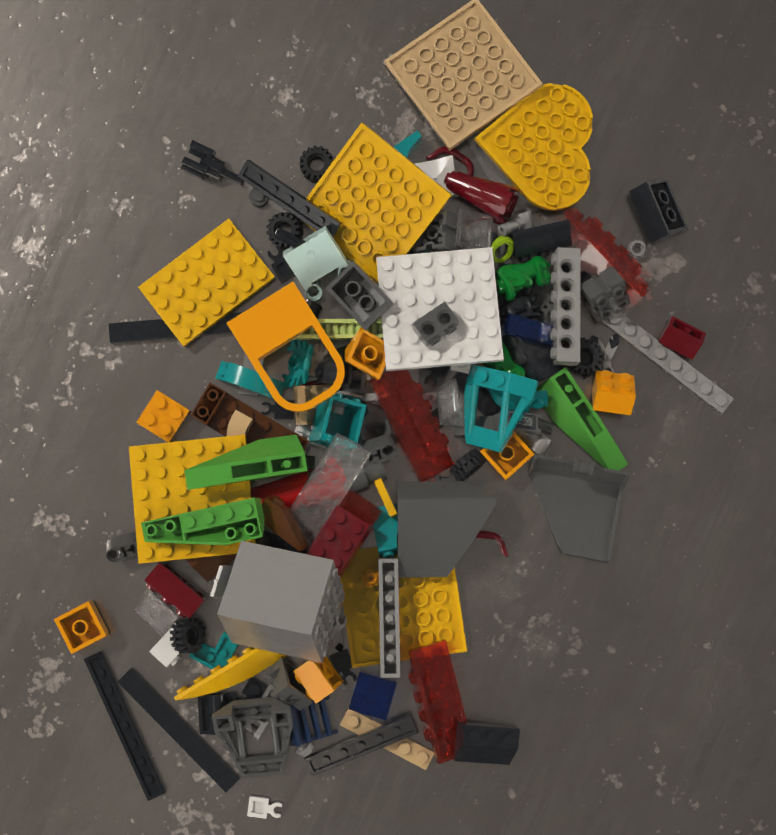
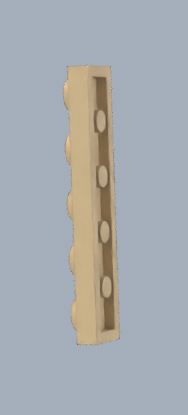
(404, 748)

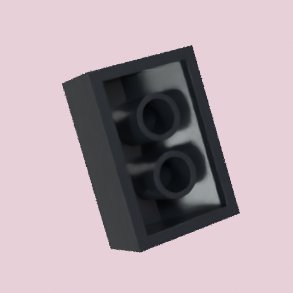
(658, 210)
(541, 240)
(531, 357)
(486, 743)

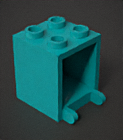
(328, 424)

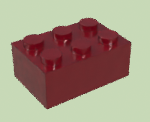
(340, 538)
(175, 590)

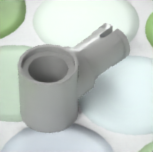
(521, 220)
(537, 443)

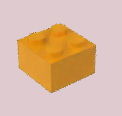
(613, 392)
(164, 417)
(510, 459)
(81, 626)
(318, 678)

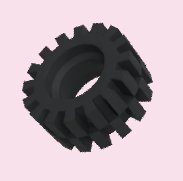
(310, 154)
(279, 218)
(596, 360)
(467, 465)
(195, 635)

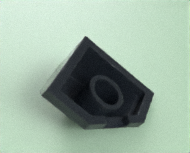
(327, 369)

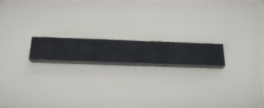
(157, 329)
(125, 725)
(178, 729)

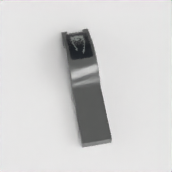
(528, 423)

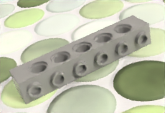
(572, 259)
(389, 618)

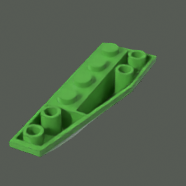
(575, 416)
(250, 462)
(209, 526)

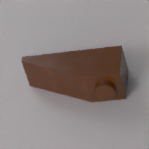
(282, 522)

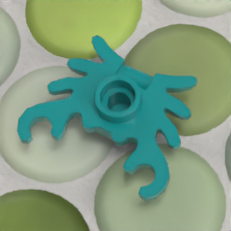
(298, 363)

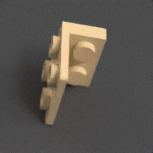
(304, 394)

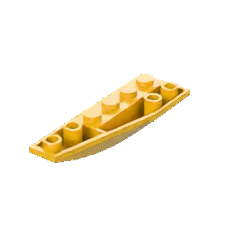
(235, 672)

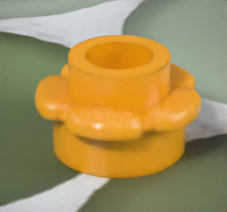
(365, 577)

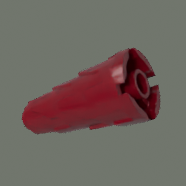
(490, 196)

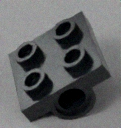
(210, 704)

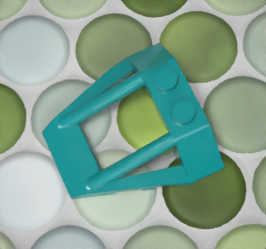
(500, 381)

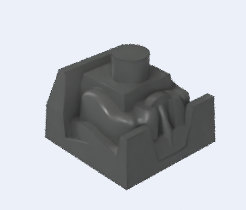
(286, 685)

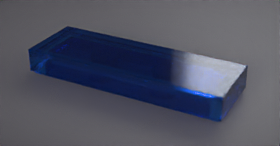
(529, 329)

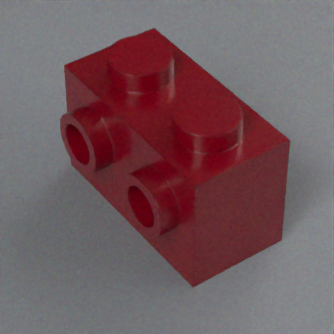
(682, 337)

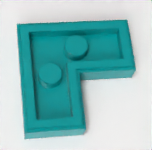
(215, 656)

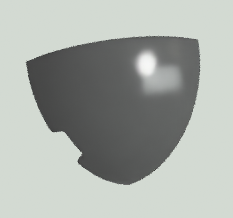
(375, 424)

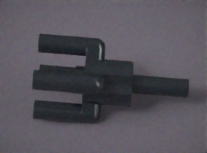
(208, 164)

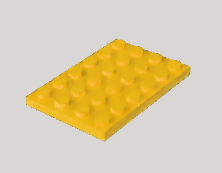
(206, 282)

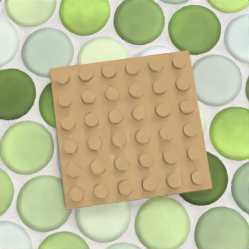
(463, 73)

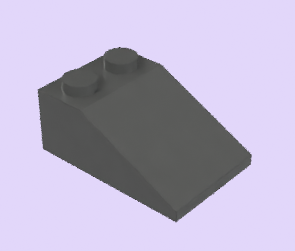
(359, 295)

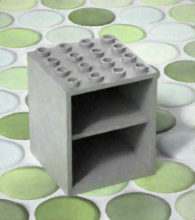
(281, 601)

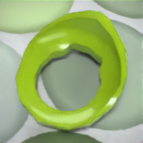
(499, 242)

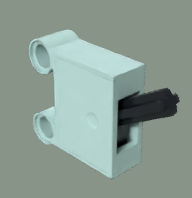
(312, 258)

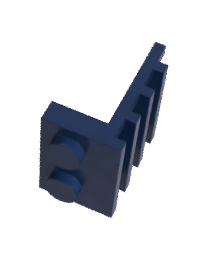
(300, 732)

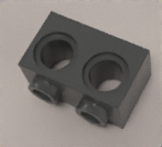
(431, 320)

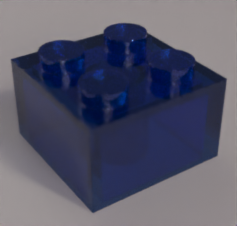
(372, 695)

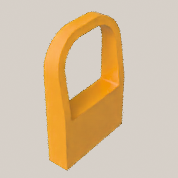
(275, 324)

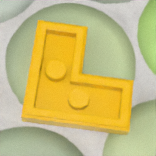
(385, 497)

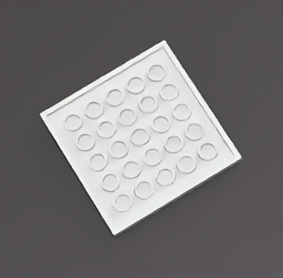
(422, 283)

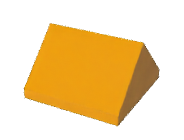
(366, 353)

